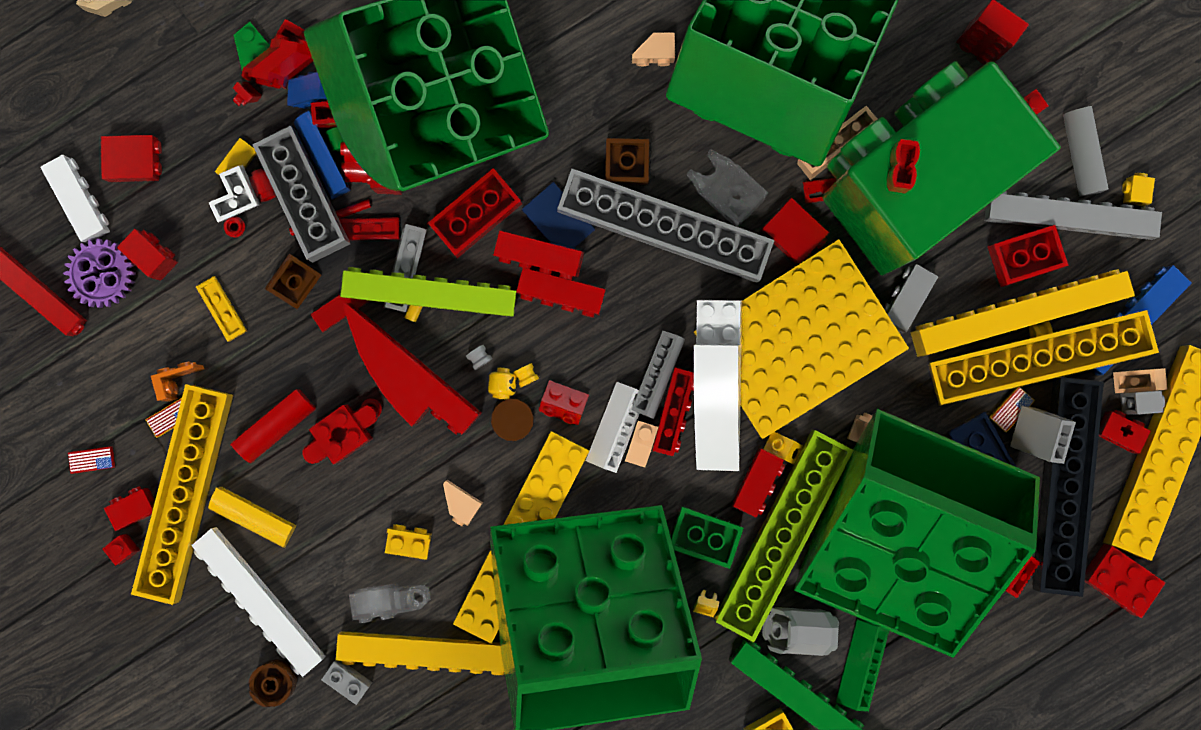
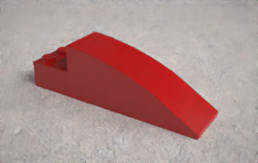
(405, 379)

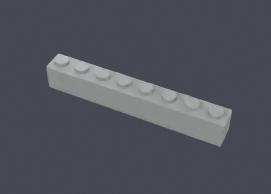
(1075, 216)

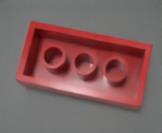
(992, 33)
(475, 213)

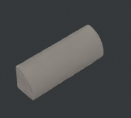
(1085, 151)
(658, 374)

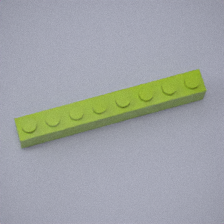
(427, 293)

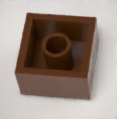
(627, 161)

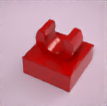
(246, 93)

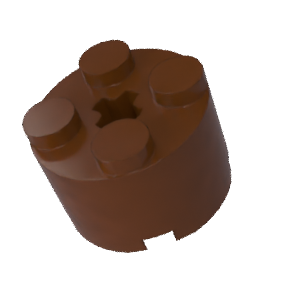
(260, 681)

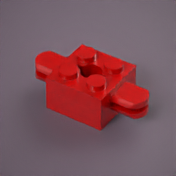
(340, 434)

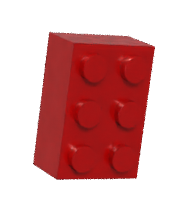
(1027, 255)
(1123, 580)

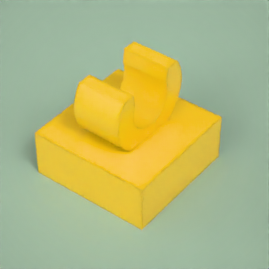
(705, 605)

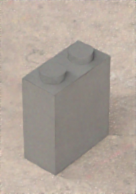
(1042, 434)

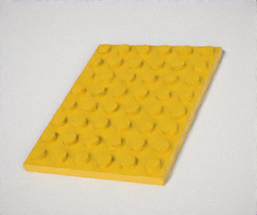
(810, 338)

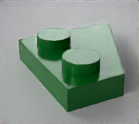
(249, 44)

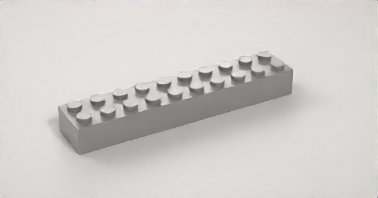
(665, 225)

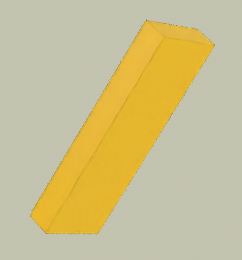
(221, 309)

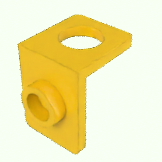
(782, 447)

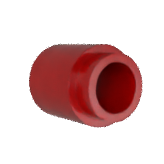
(262, 185)

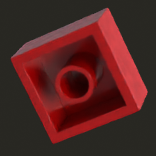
(147, 254)

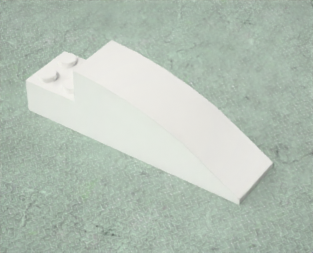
(718, 384)

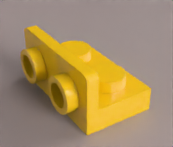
(408, 542)

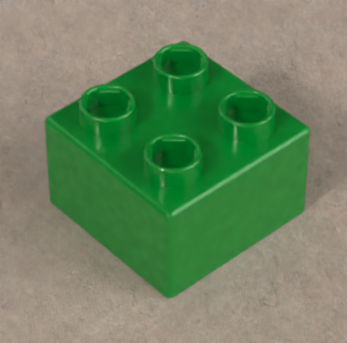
(973, 147)

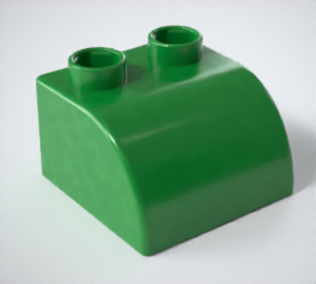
(779, 67)
(426, 86)

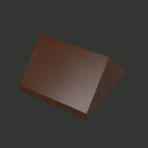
(293, 281)

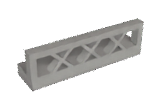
(407, 257)

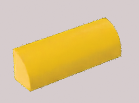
(251, 516)

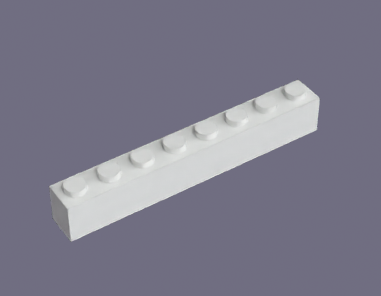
(258, 601)

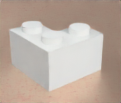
(239, 197)

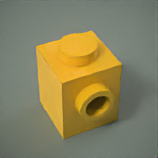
(1138, 189)

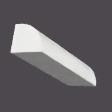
(614, 429)

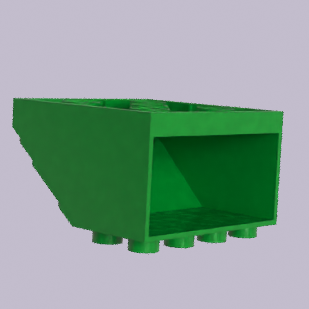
(921, 534)
(592, 619)

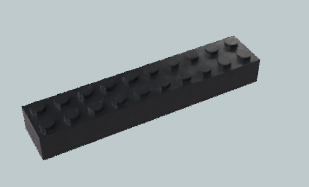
(1069, 491)

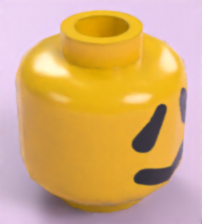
(502, 383)

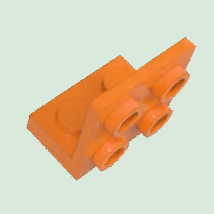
(163, 384)

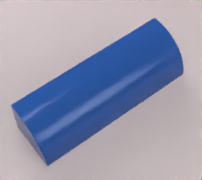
(321, 156)

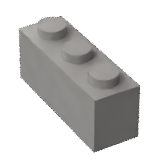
(909, 296)

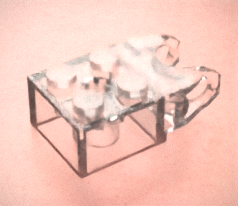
(723, 184)
(386, 601)

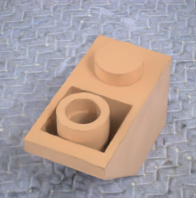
(656, 49)

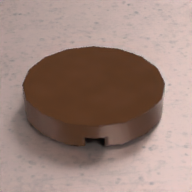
(512, 420)

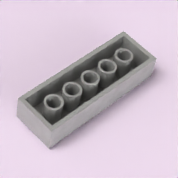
(301, 194)

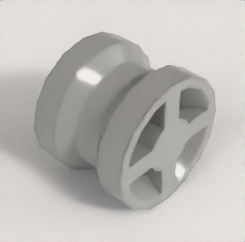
(479, 357)

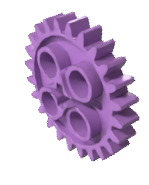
(103, 291)

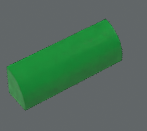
(862, 666)

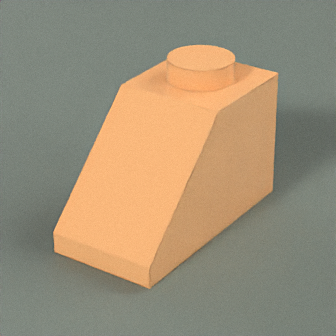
(1140, 380)
(641, 443)
(460, 504)

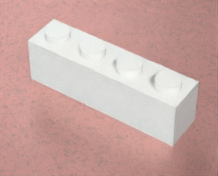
(75, 198)

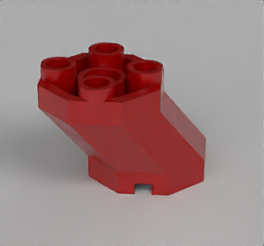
(278, 62)

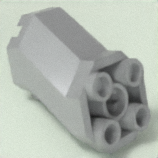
(801, 631)

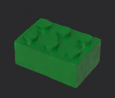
(705, 537)

